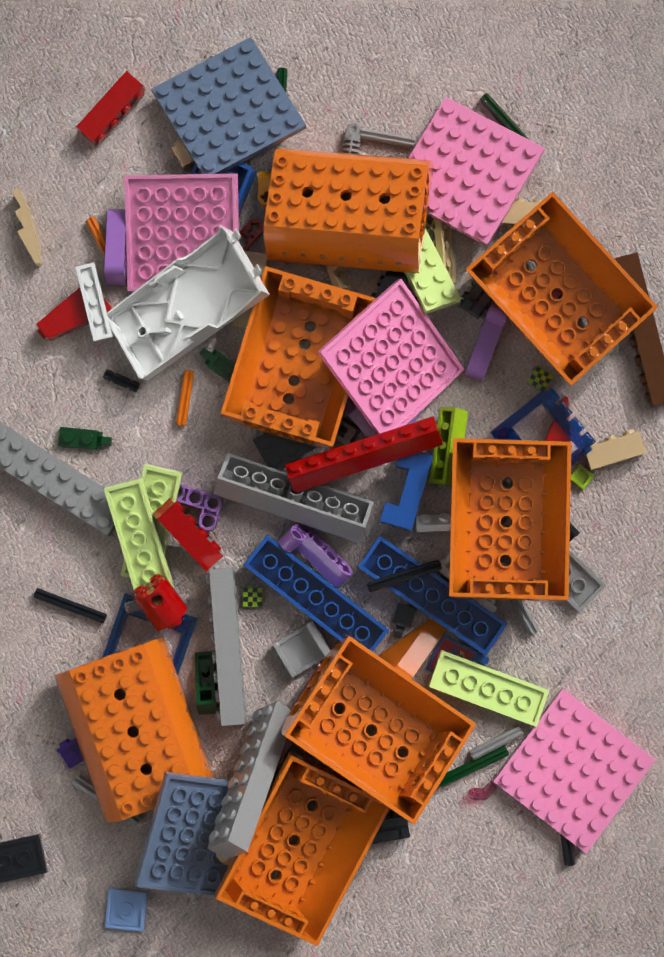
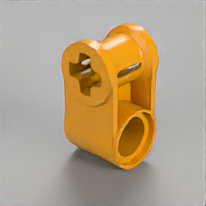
(263, 187)

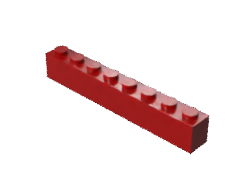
(364, 454)

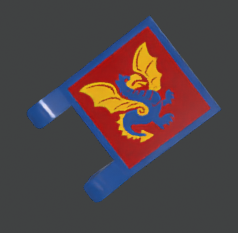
(455, 648)

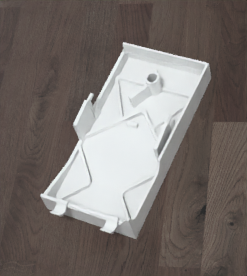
(186, 303)

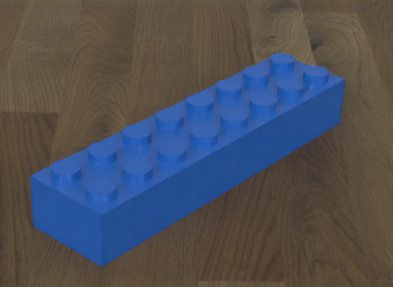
(314, 594)
(431, 596)

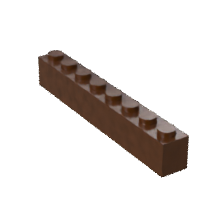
(646, 340)

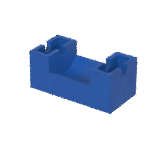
(405, 513)

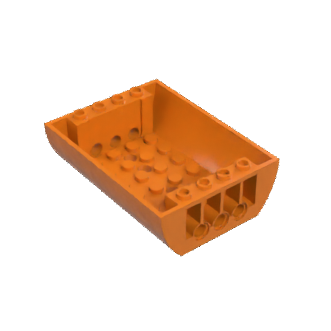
(273, 355)

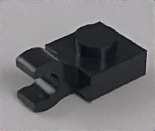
(403, 617)

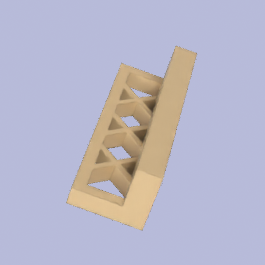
(443, 244)

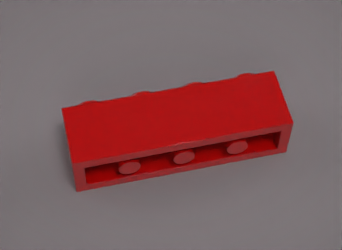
(111, 108)
(187, 534)

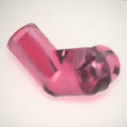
(482, 794)

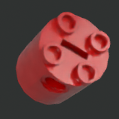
(165, 608)

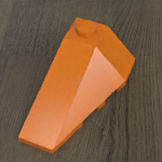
(414, 648)

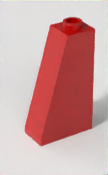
(66, 317)

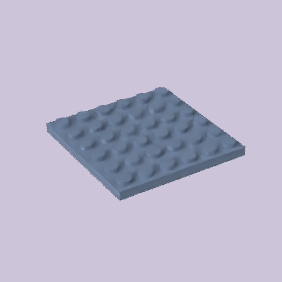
(228, 108)
(179, 835)

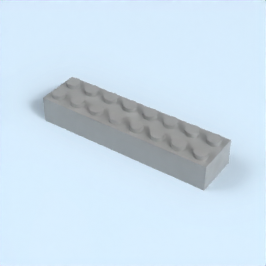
(55, 479)
(273, 493)
(227, 646)
(250, 782)

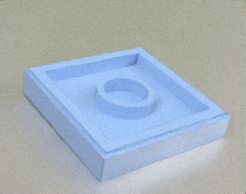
(126, 909)

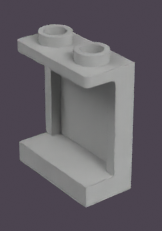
(301, 649)

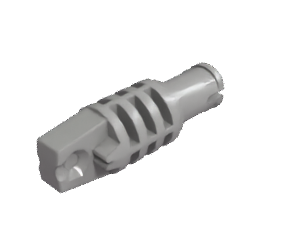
(352, 140)

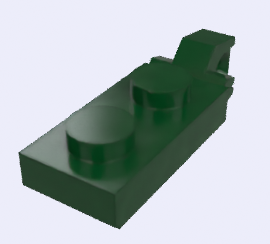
(218, 363)
(82, 438)

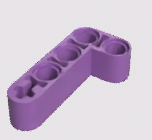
(115, 248)
(486, 343)
(206, 511)
(317, 552)

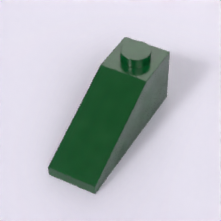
(205, 683)

